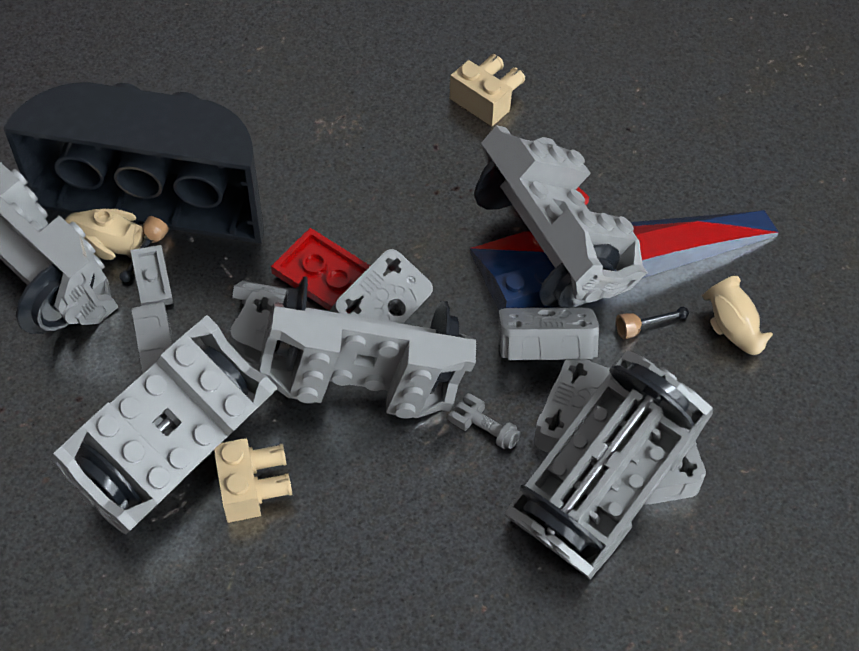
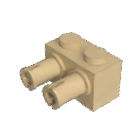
(482, 92)
(239, 487)

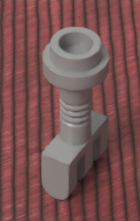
(471, 413)

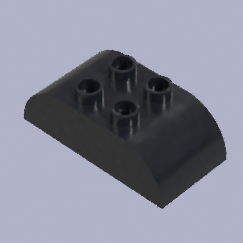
(140, 155)

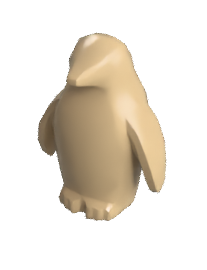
(109, 231)
(736, 316)

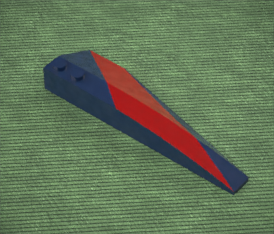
(518, 265)

